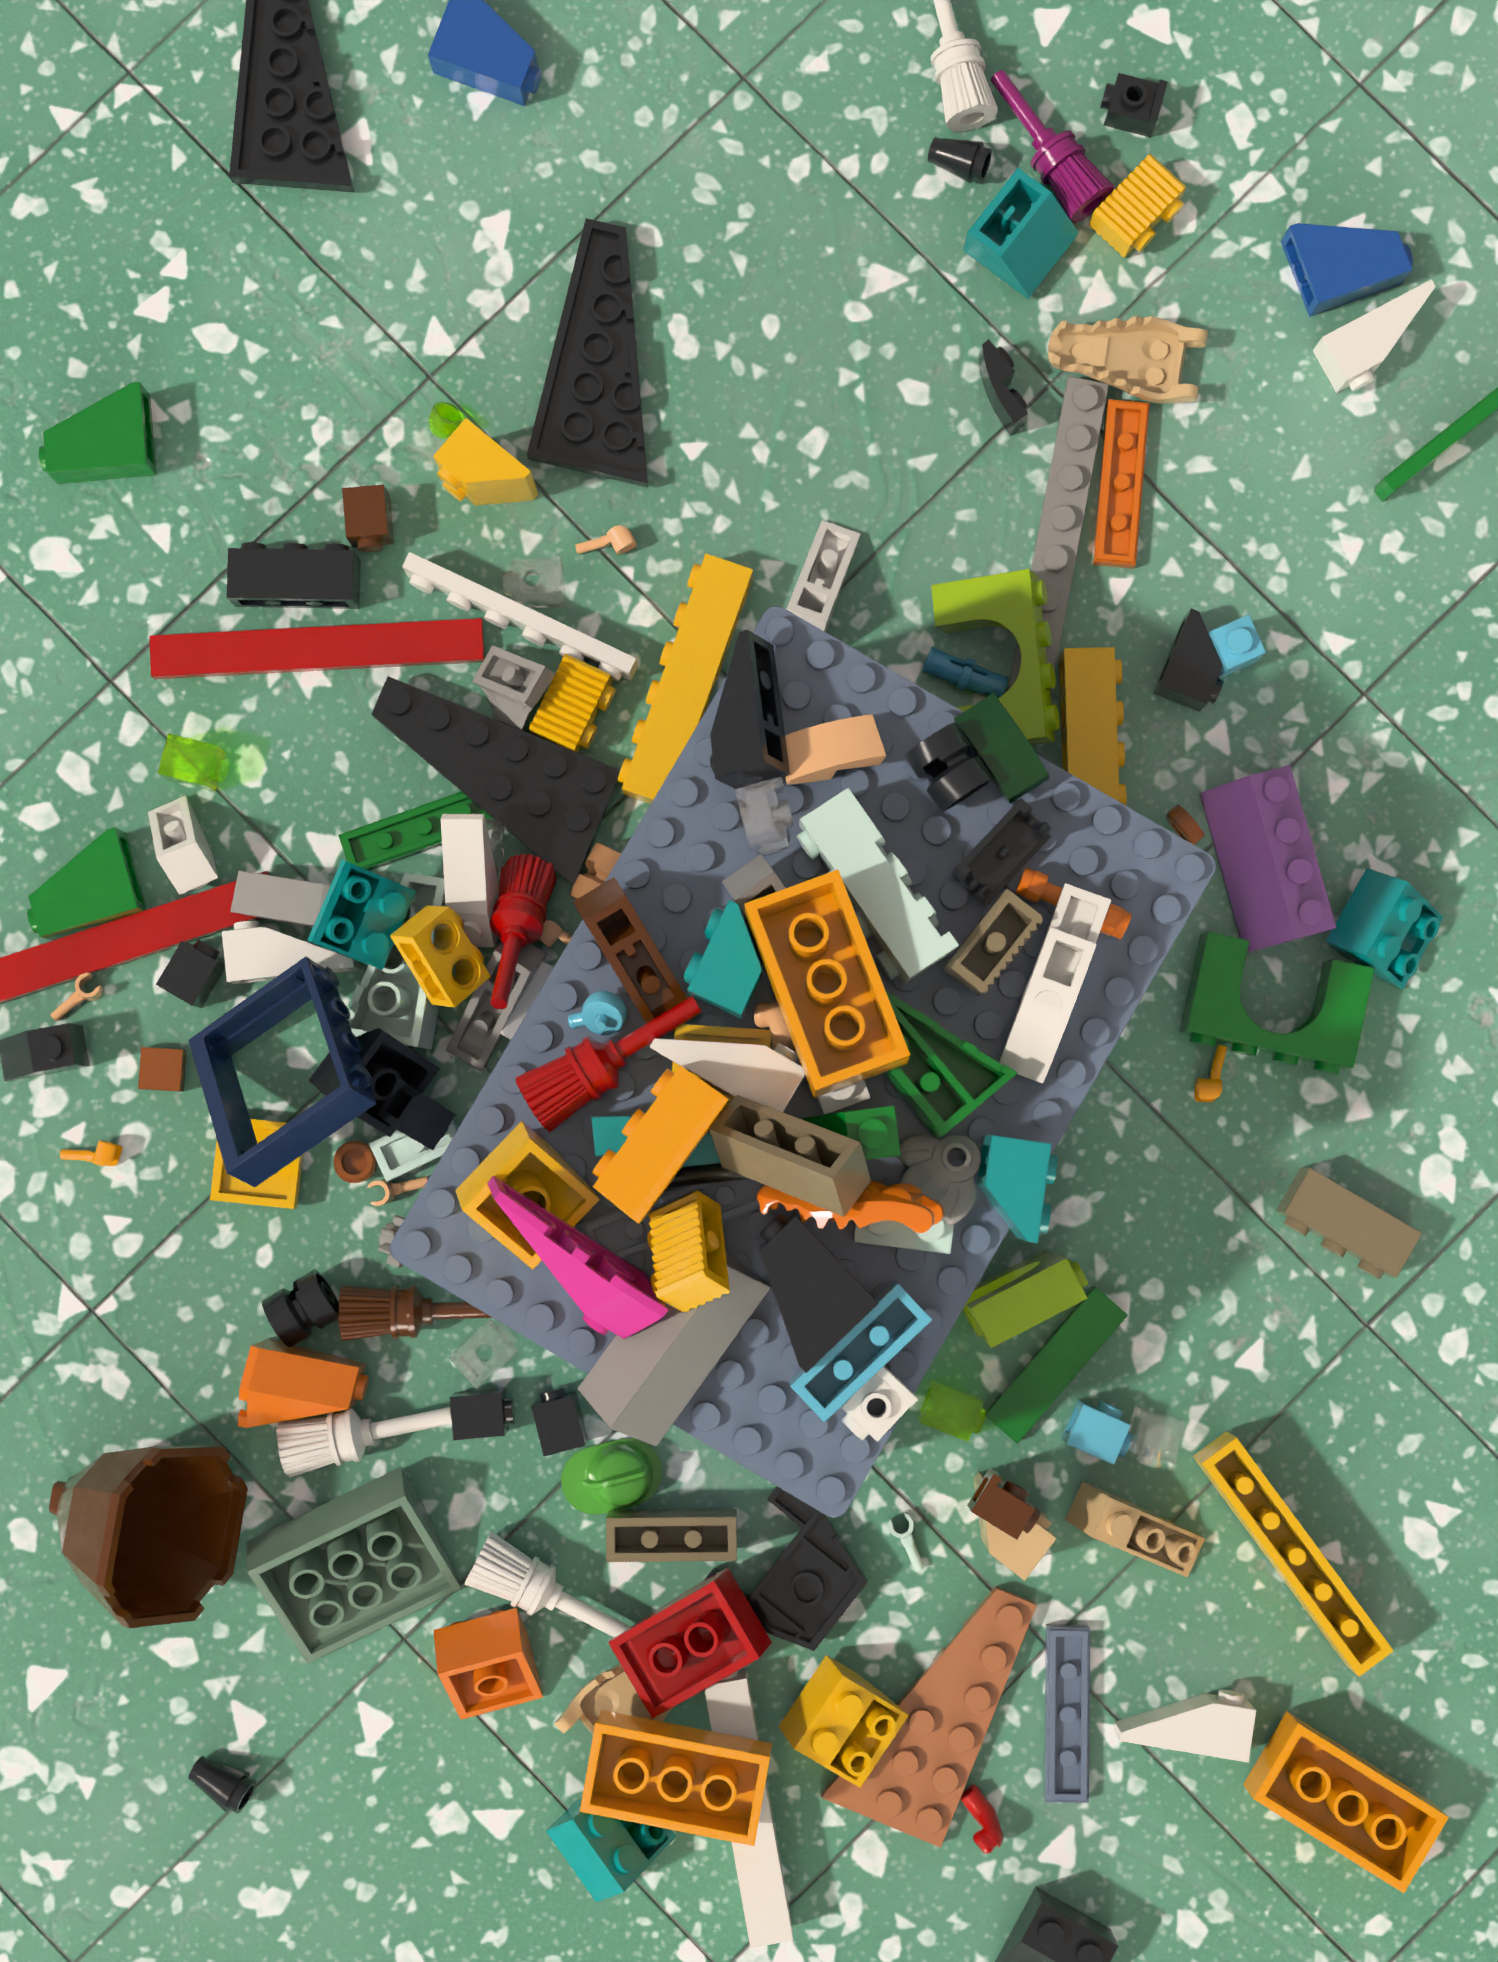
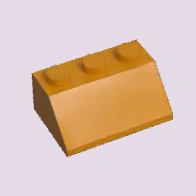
(658, 1142)

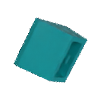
(1021, 234)
(361, 915)
(1385, 927)
(729, 967)
(1015, 1180)
(606, 1850)

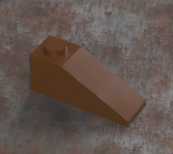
(629, 949)

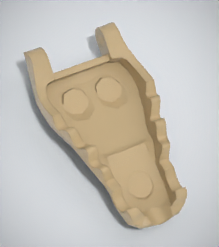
(1133, 355)
(607, 1692)

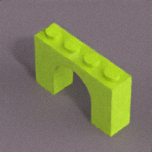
(1013, 603)
(1024, 1296)

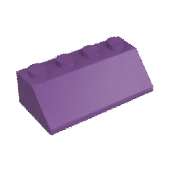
(1267, 859)

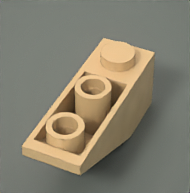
(1134, 1529)

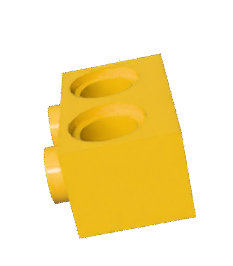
(434, 961)

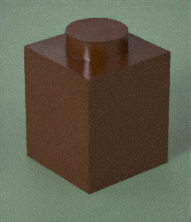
(368, 517)

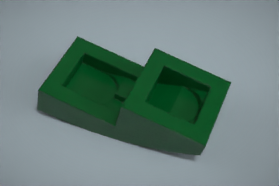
(1002, 748)

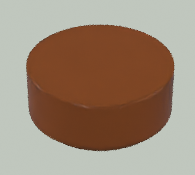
(1184, 824)
(355, 1162)

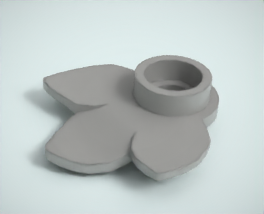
(937, 1177)

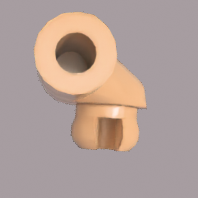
(771, 1016)

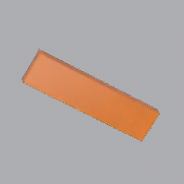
(1121, 484)

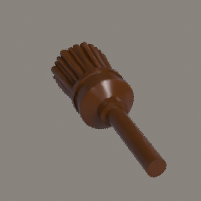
(396, 1312)

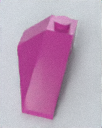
(599, 1281)

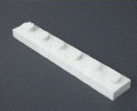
(504, 611)

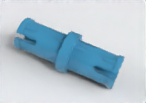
(964, 673)

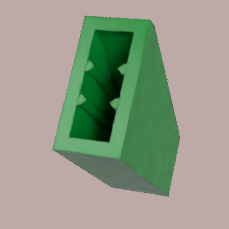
(103, 440)
(88, 890)
(872, 1127)

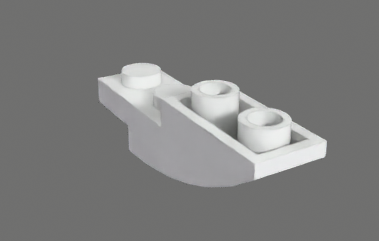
(1054, 982)

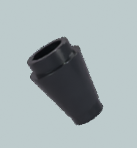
(961, 158)
(223, 1783)

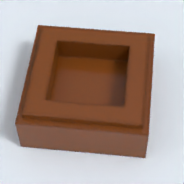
(162, 1069)

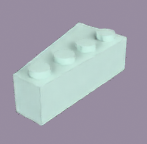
(876, 887)
(393, 995)

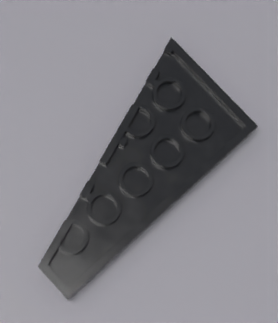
(284, 104)
(592, 388)
(539, 788)

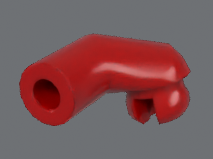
(984, 1813)

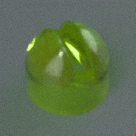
(444, 419)

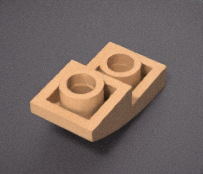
(833, 746)

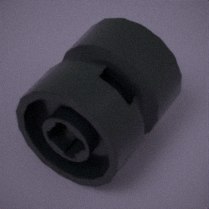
(931, 762)
(298, 1310)

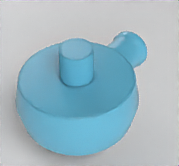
(601, 1013)

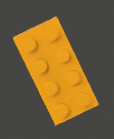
(826, 983)
(676, 1777)
(1345, 1802)

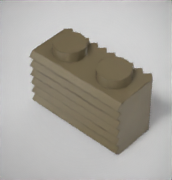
(993, 943)

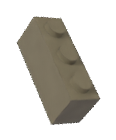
(791, 1155)
(1347, 1224)
(671, 1535)

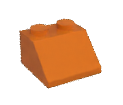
(487, 1663)

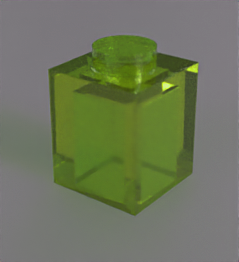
(193, 762)
(952, 1411)

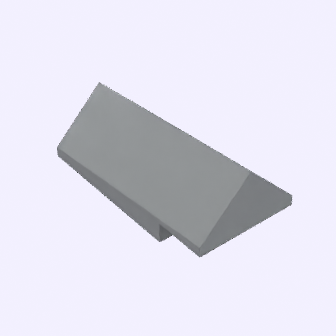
(655, 1372)

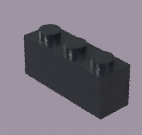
(293, 576)

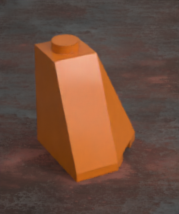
(297, 1383)

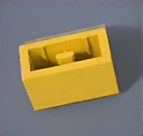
(842, 1721)

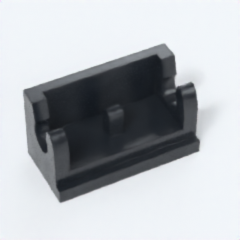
(1002, 853)

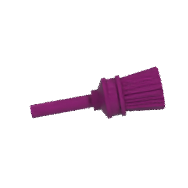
(1058, 158)

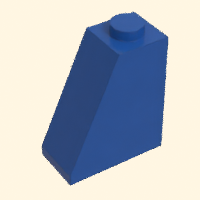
(484, 52)
(1344, 263)

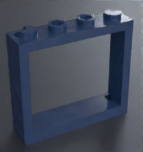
(222, 1091)

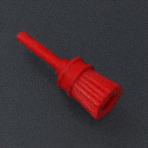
(519, 915)
(591, 1068)

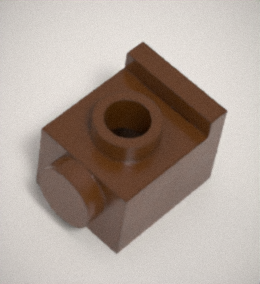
(1004, 1505)

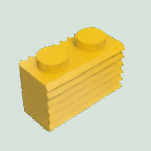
(1138, 206)
(572, 704)
(688, 1252)

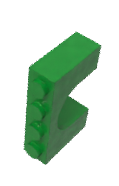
(1217, 1013)

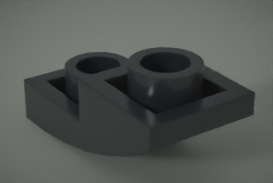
(996, 375)

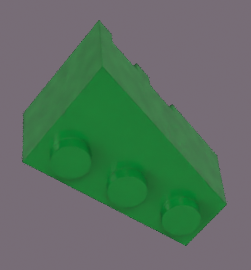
(943, 1073)

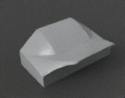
(512, 685)

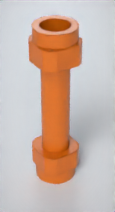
(1034, 886)

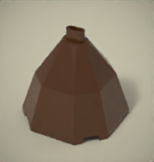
(152, 1529)

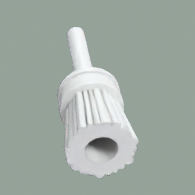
(961, 75)
(343, 1437)
(531, 1585)

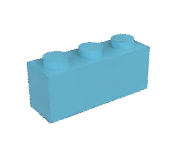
(861, 1352)

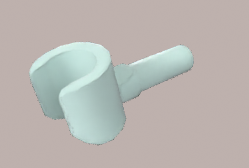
(908, 1542)

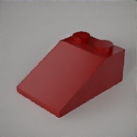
(690, 1643)

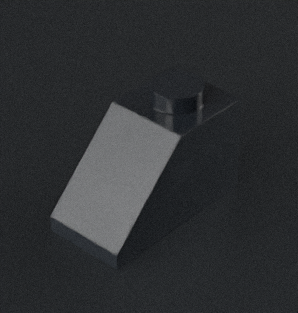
(1191, 666)
(43, 1051)

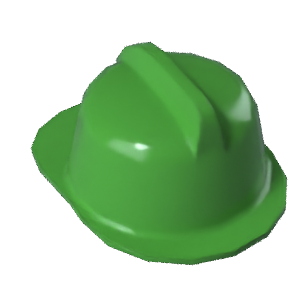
(611, 1476)

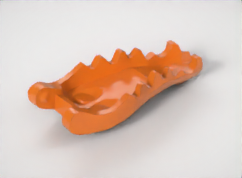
(877, 1203)

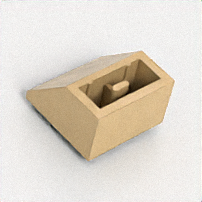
(1021, 1554)

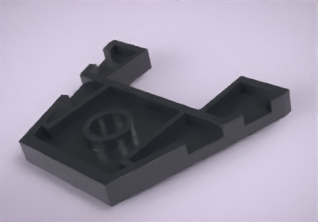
(809, 1580)

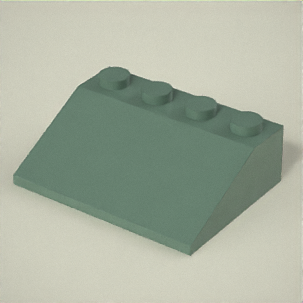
(351, 1565)

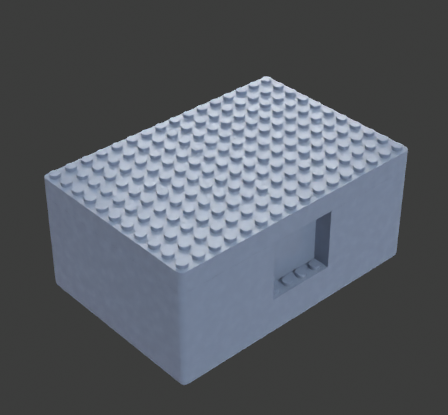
(674, 883)

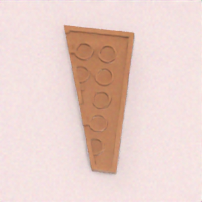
(949, 1713)

